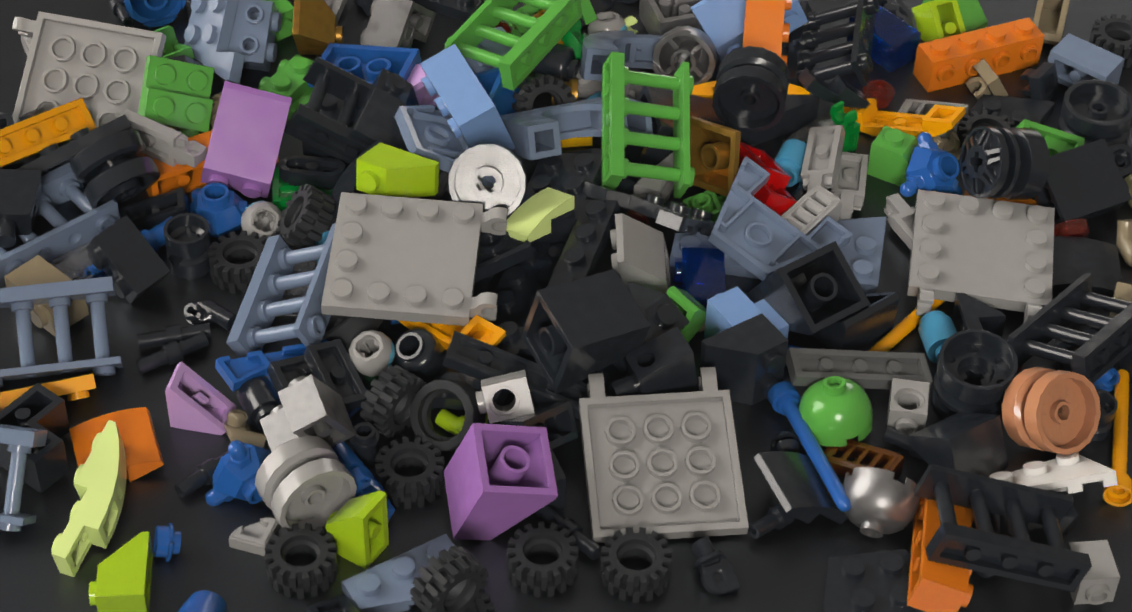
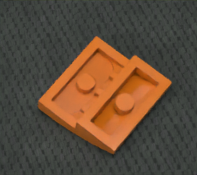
(137, 435)

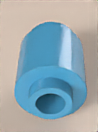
(791, 159)
(933, 331)

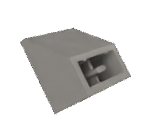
(640, 254)

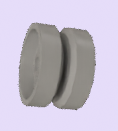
(304, 482)

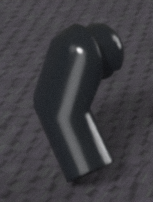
(209, 312)

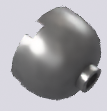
(685, 45)
(879, 502)

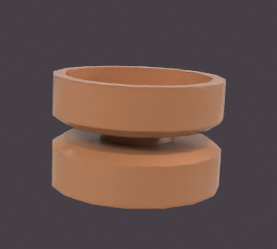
(1051, 410)

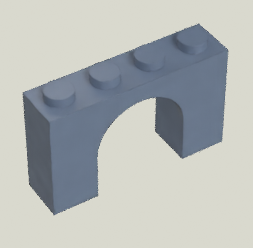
(540, 130)

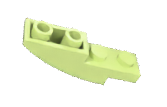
(102, 493)

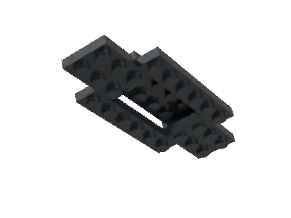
(560, 256)

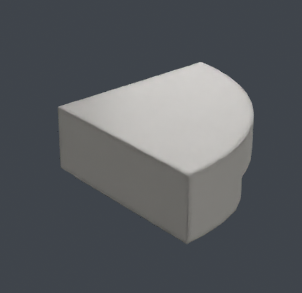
(254, 536)

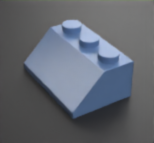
(725, 22)
(463, 99)

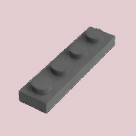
(865, 368)

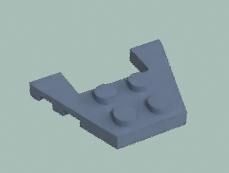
(210, 36)
(430, 136)
(761, 237)

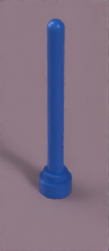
(786, 400)

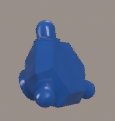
(931, 169)
(219, 207)
(237, 474)

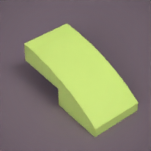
(534, 216)

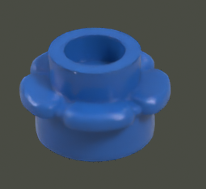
(166, 542)

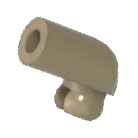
(1124, 240)
(239, 430)

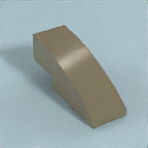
(1051, 18)

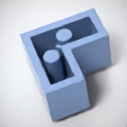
(735, 307)

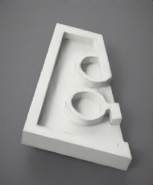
(1061, 474)

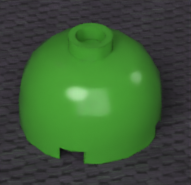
(836, 411)

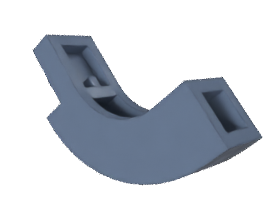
(598, 46)

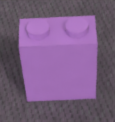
(246, 139)
(498, 479)

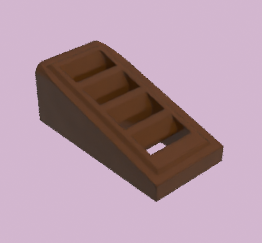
(866, 454)

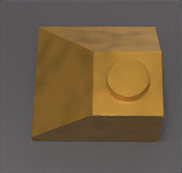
(314, 27)
(714, 155)

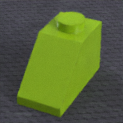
(938, 19)
(396, 173)
(361, 528)
(125, 578)

